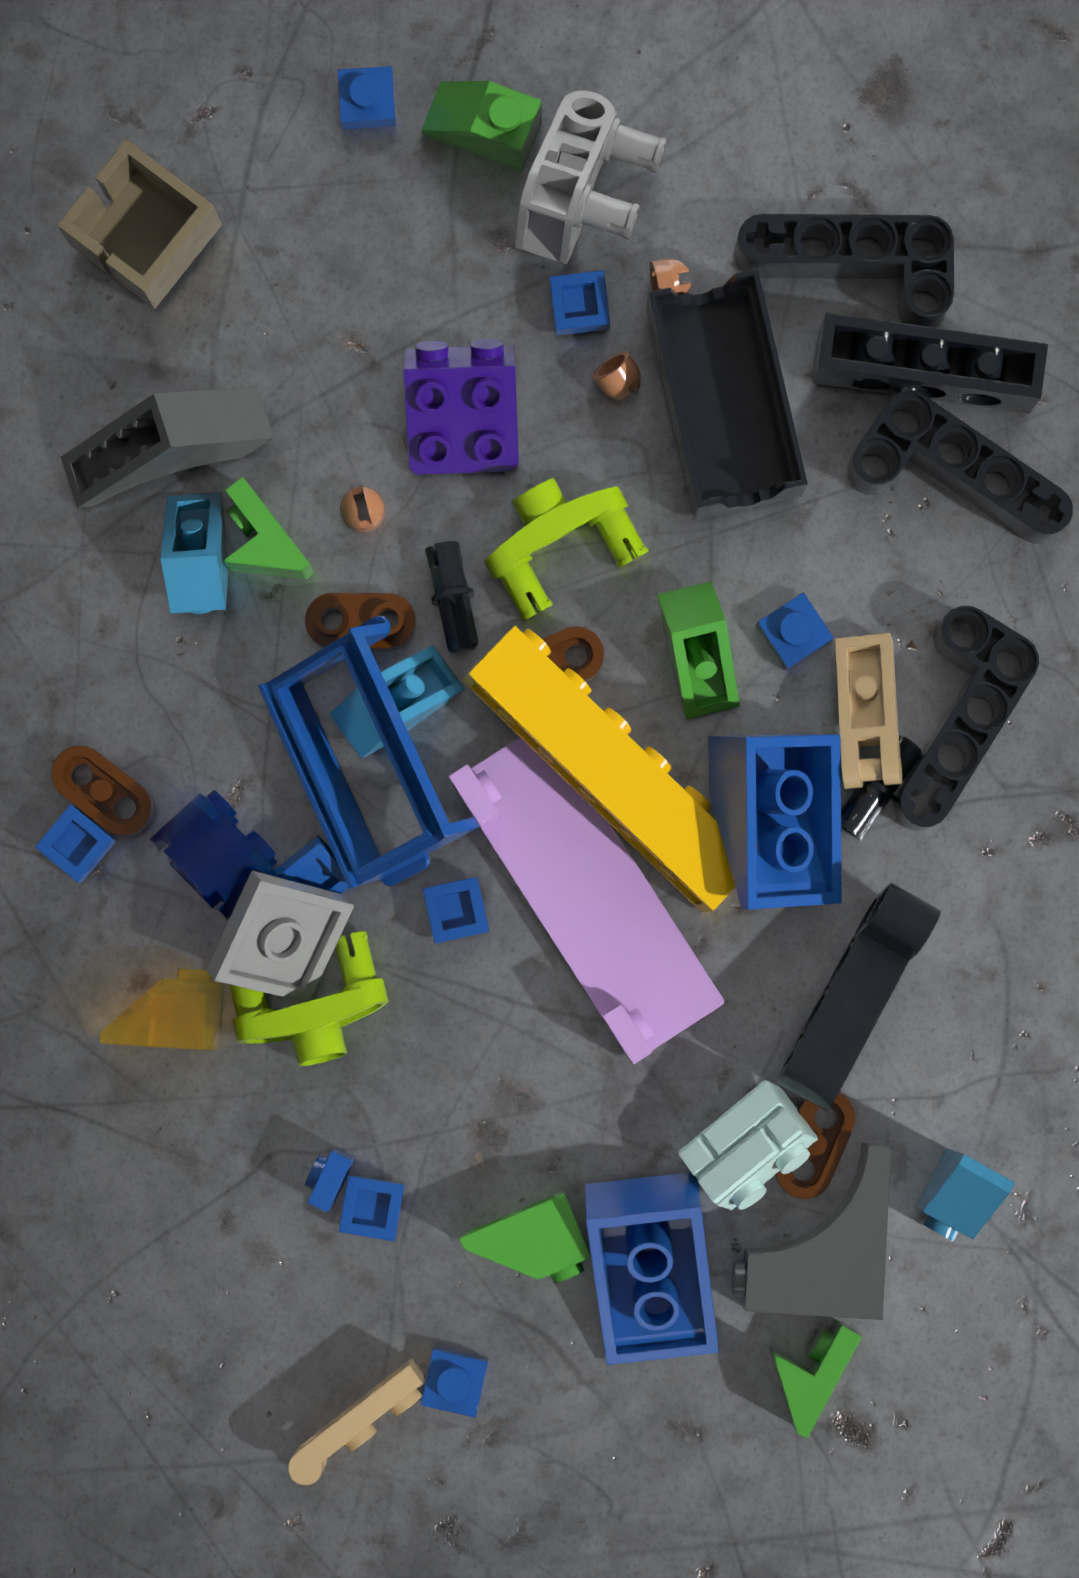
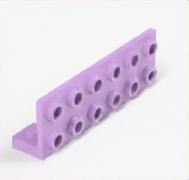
(589, 899)

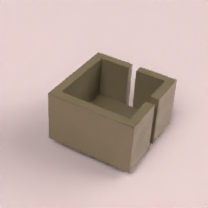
(148, 229)

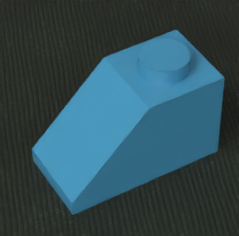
(195, 553)
(418, 689)
(962, 1195)

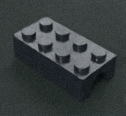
(726, 396)

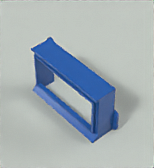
(324, 779)

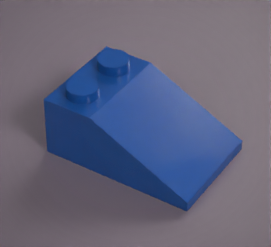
(779, 816)
(651, 1268)

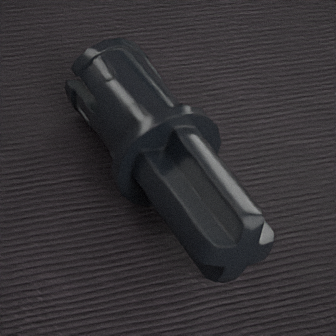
(452, 596)
(873, 797)

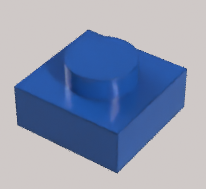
(366, 97)
(579, 302)
(794, 631)
(75, 843)
(314, 867)
(456, 910)
(328, 1178)
(371, 1207)
(454, 1382)

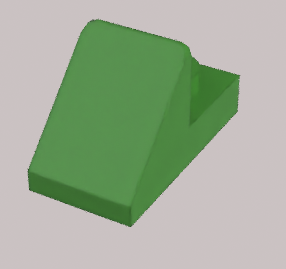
(271, 549)
(810, 1388)

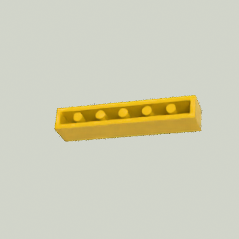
(605, 765)

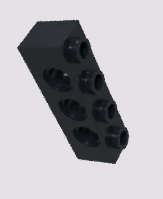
(930, 361)

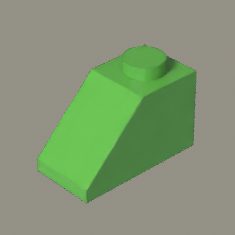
(485, 120)
(699, 649)
(533, 1240)

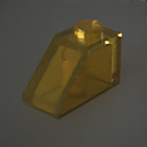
(173, 1015)

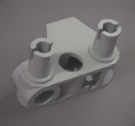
(563, 176)

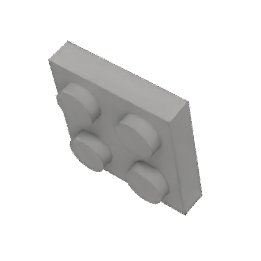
(280, 937)

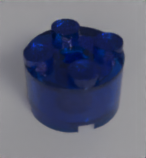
(213, 851)

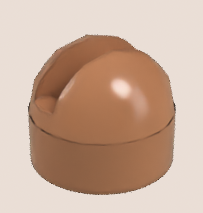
(665, 275)
(618, 375)
(350, 511)

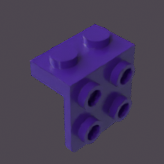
(461, 407)

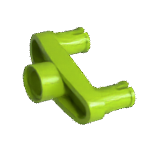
(549, 518)
(315, 1024)

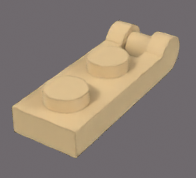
(867, 709)
(355, 1424)

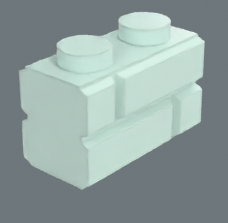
(749, 1147)

